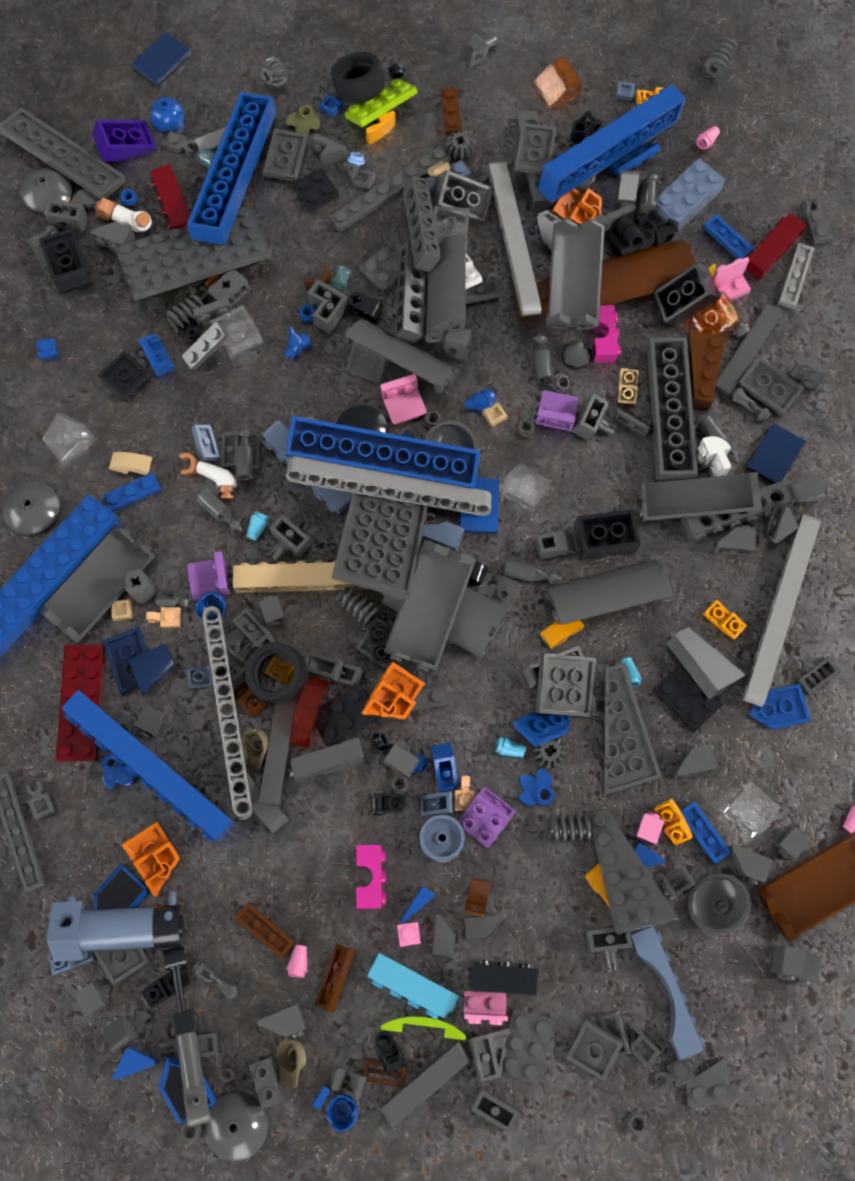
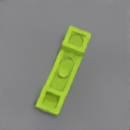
(450, 1030)

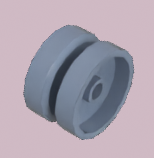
(445, 850)

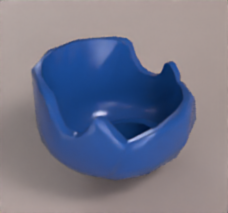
(210, 599)
(342, 1112)

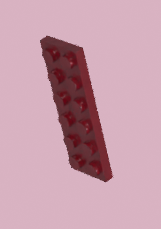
(82, 672)

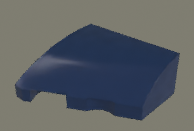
(151, 667)

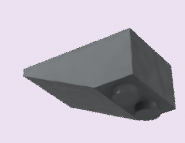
(462, 192)

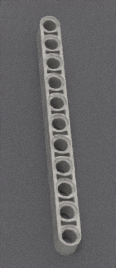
(514, 239)
(388, 486)
(781, 611)
(231, 719)

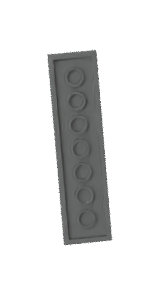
(62, 154)

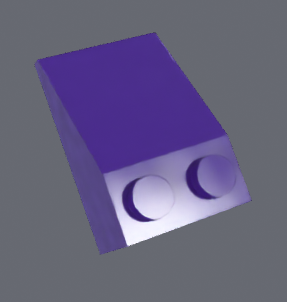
(122, 139)

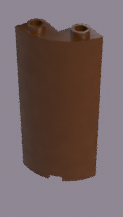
(643, 271)
(812, 889)

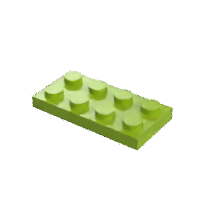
(390, 97)

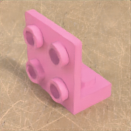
(731, 278)
(402, 399)
(485, 1006)

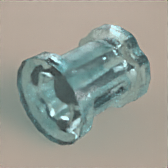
(341, 278)

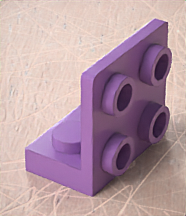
(557, 410)
(209, 576)
(486, 817)

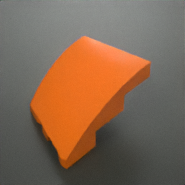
(578, 206)
(393, 693)
(152, 856)

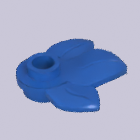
(115, 774)
(535, 786)

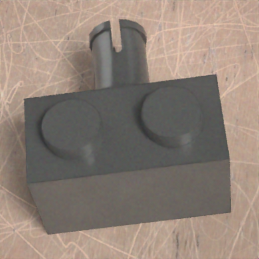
(591, 418)
(289, 539)
(609, 943)

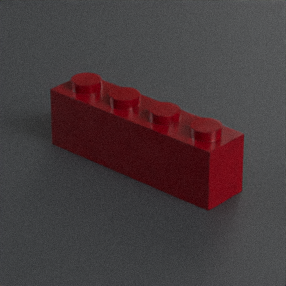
(171, 197)
(775, 246)

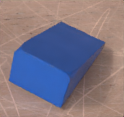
(421, 899)

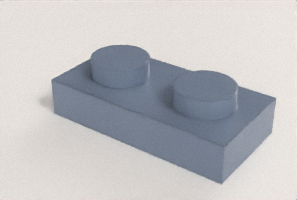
(205, 442)

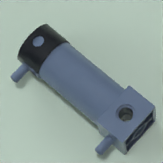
(79, 930)

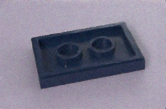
(161, 58)
(776, 454)
(119, 651)

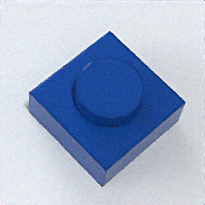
(47, 348)

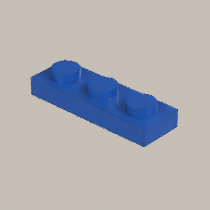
(634, 159)
(728, 237)
(131, 492)
(705, 833)

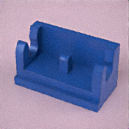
(156, 354)

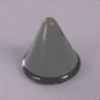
(577, 355)

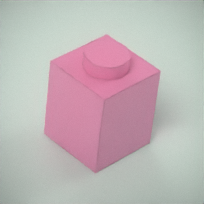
(649, 828)
(408, 934)

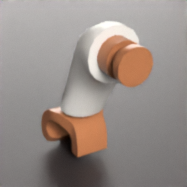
(139, 221)
(223, 478)

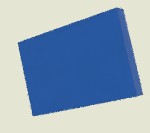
(487, 523)

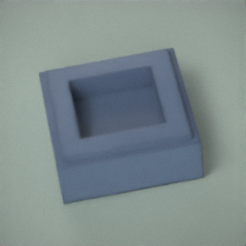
(625, 91)

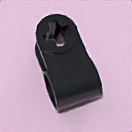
(584, 127)
(365, 307)
(385, 804)
(390, 1056)

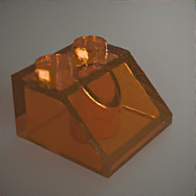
(558, 82)
(718, 317)

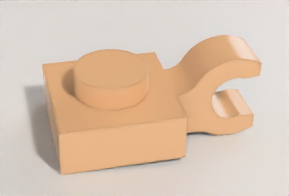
(169, 617)
(464, 797)

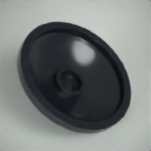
(364, 417)

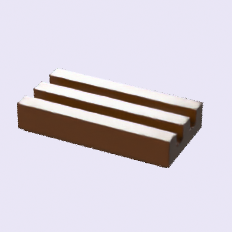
(378, 1071)

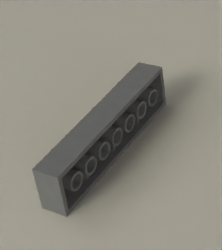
(671, 409)

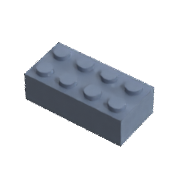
(688, 194)

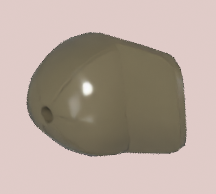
(255, 747)
(291, 1060)

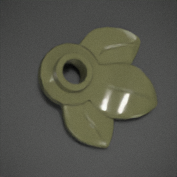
(303, 122)

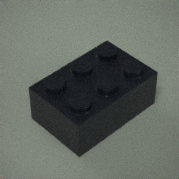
(686, 294)
(607, 534)
(504, 978)

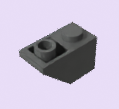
(113, 235)
(554, 545)

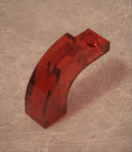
(307, 711)

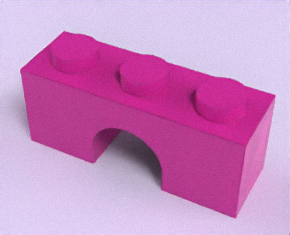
(606, 348)
(371, 857)

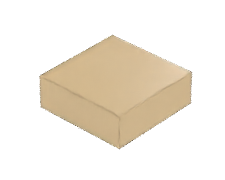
(438, 168)
(495, 414)
(121, 610)

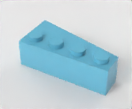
(413, 986)

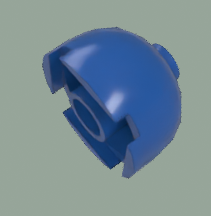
(167, 114)

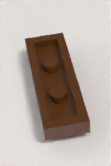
(450, 110)
(265, 930)
(334, 978)

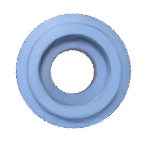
(356, 158)

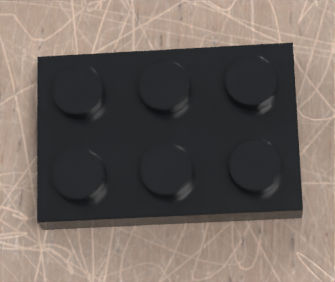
(686, 698)
(343, 715)

